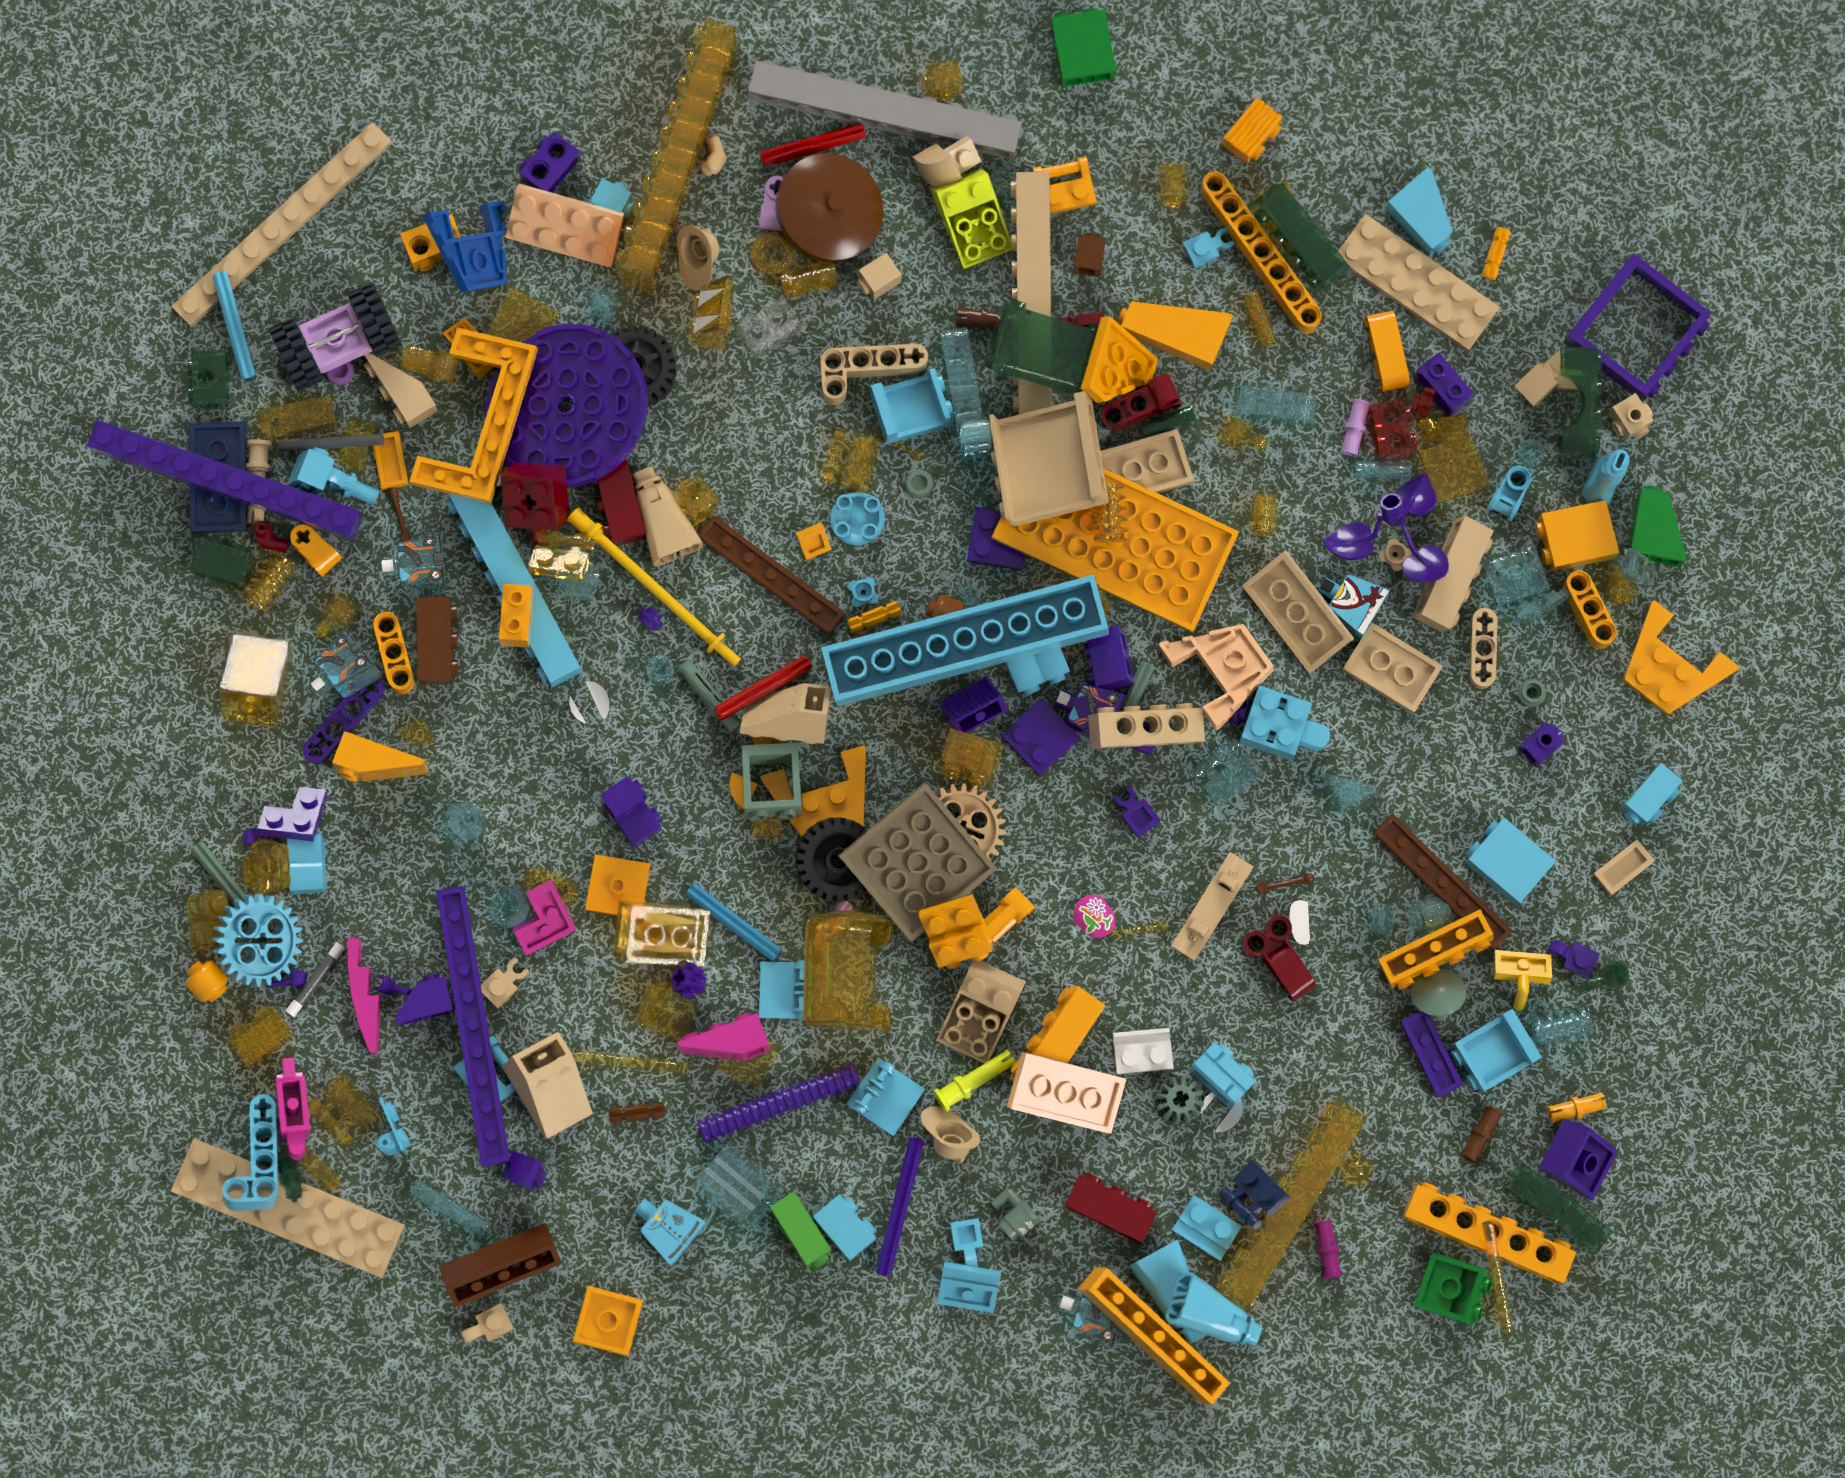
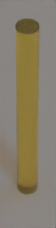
(632, 1062)
(1497, 1276)

